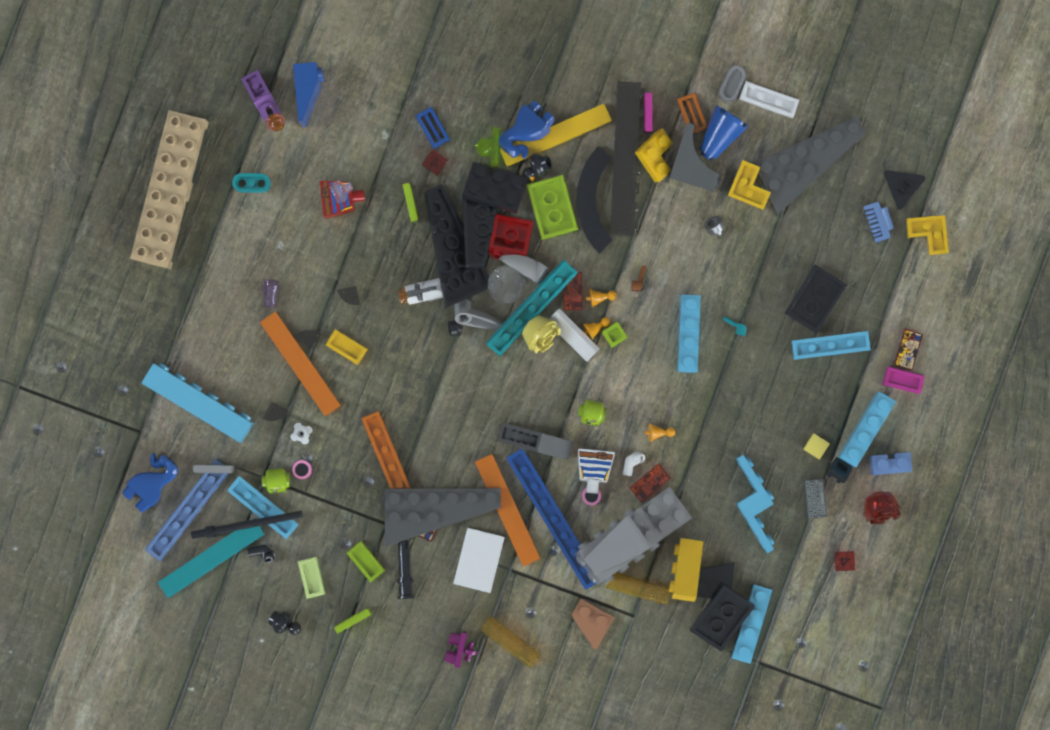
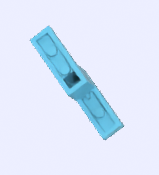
(755, 503)

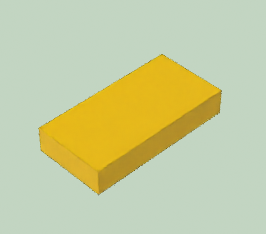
(346, 347)

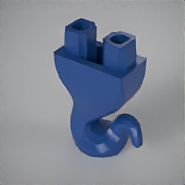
(527, 128)
(150, 484)

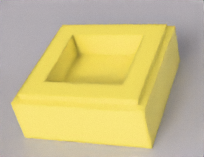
(816, 446)

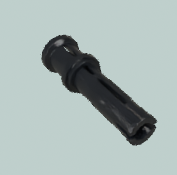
(405, 580)

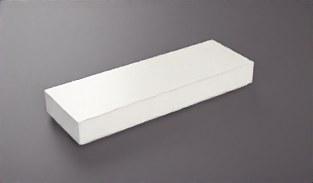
(769, 99)
(574, 335)

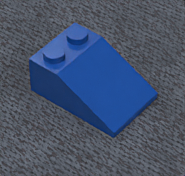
(307, 86)

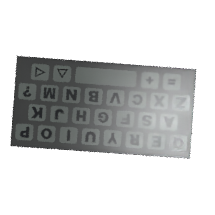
(815, 498)

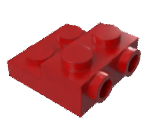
(510, 236)

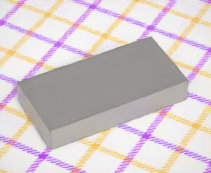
(213, 468)

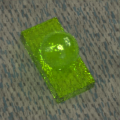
(487, 147)

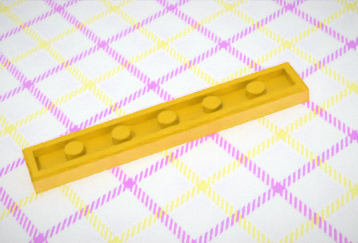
(562, 132)

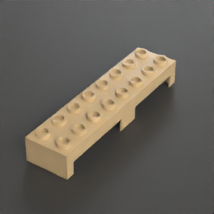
(168, 189)

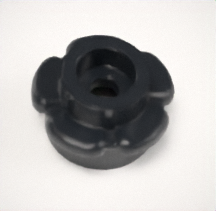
(454, 328)

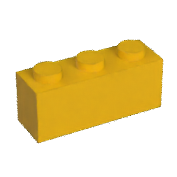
(686, 569)

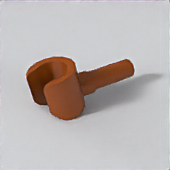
(637, 285)

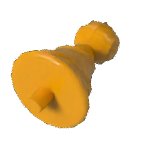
(597, 297)
(593, 328)
(656, 432)

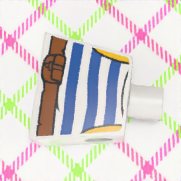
(594, 468)

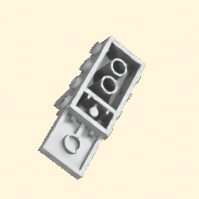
(631, 537)

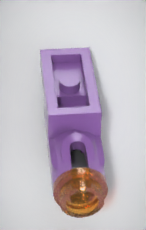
(264, 101)

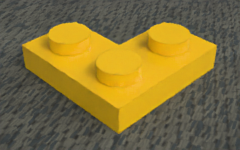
(651, 153)
(744, 188)
(933, 228)

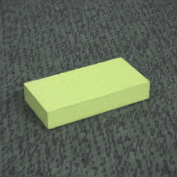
(311, 577)

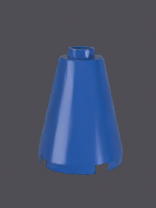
(721, 132)

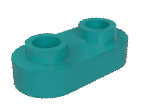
(252, 181)

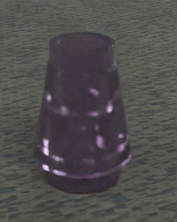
(270, 292)

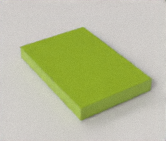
(552, 207)

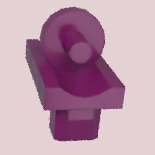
(456, 657)

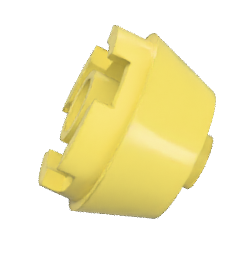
(540, 333)

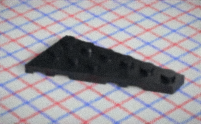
(448, 242)

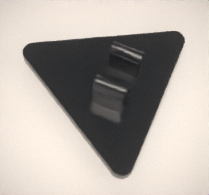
(902, 186)

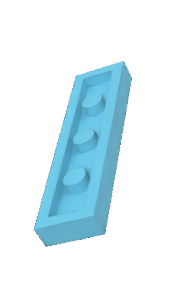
(830, 345)
(260, 505)
(752, 625)

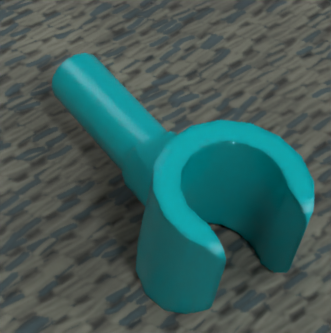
(741, 328)

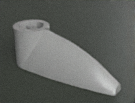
(527, 267)
(474, 317)

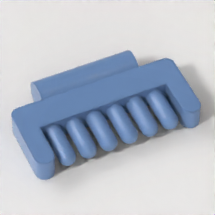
(882, 217)

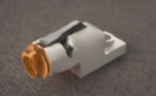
(421, 292)

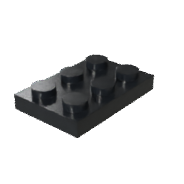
(494, 187)
(815, 299)
(722, 617)

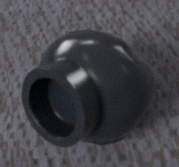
(539, 166)
(282, 622)

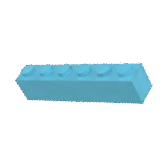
(197, 402)

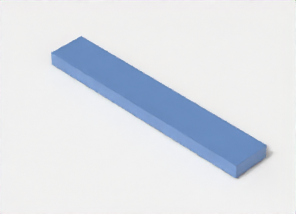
(185, 513)

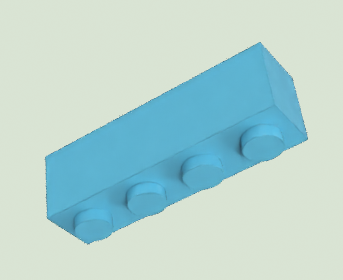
(688, 333)
(866, 429)

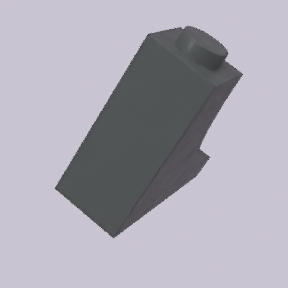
(689, 167)
(535, 441)

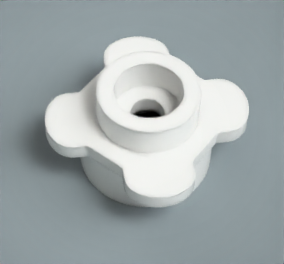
(306, 433)

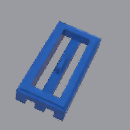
(440, 142)

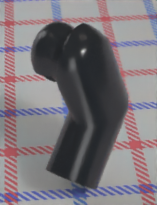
(262, 550)

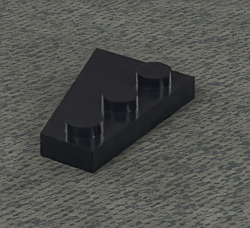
(712, 578)

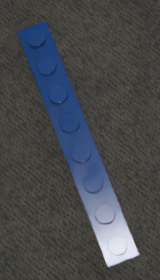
(549, 512)

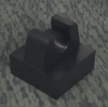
(839, 470)

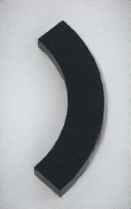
(587, 200)

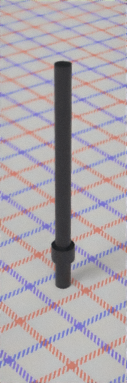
(211, 531)

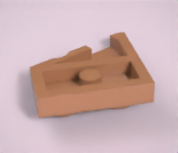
(592, 621)

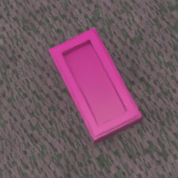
(648, 113)
(903, 380)

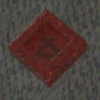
(434, 162)
(844, 561)

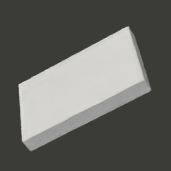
(478, 560)

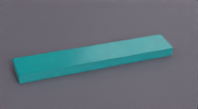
(531, 307)
(209, 559)

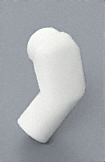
(632, 460)

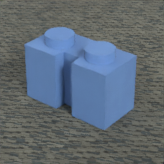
(897, 464)

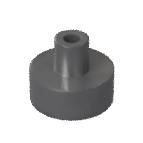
(714, 225)

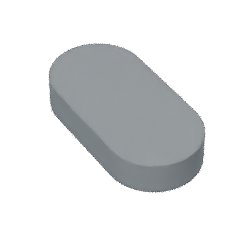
(732, 84)

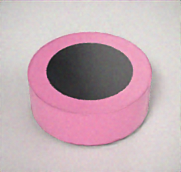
(302, 469)
(591, 499)

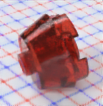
(881, 507)

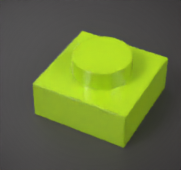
(614, 334)

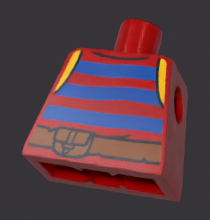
(330, 205)

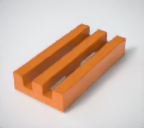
(686, 98)

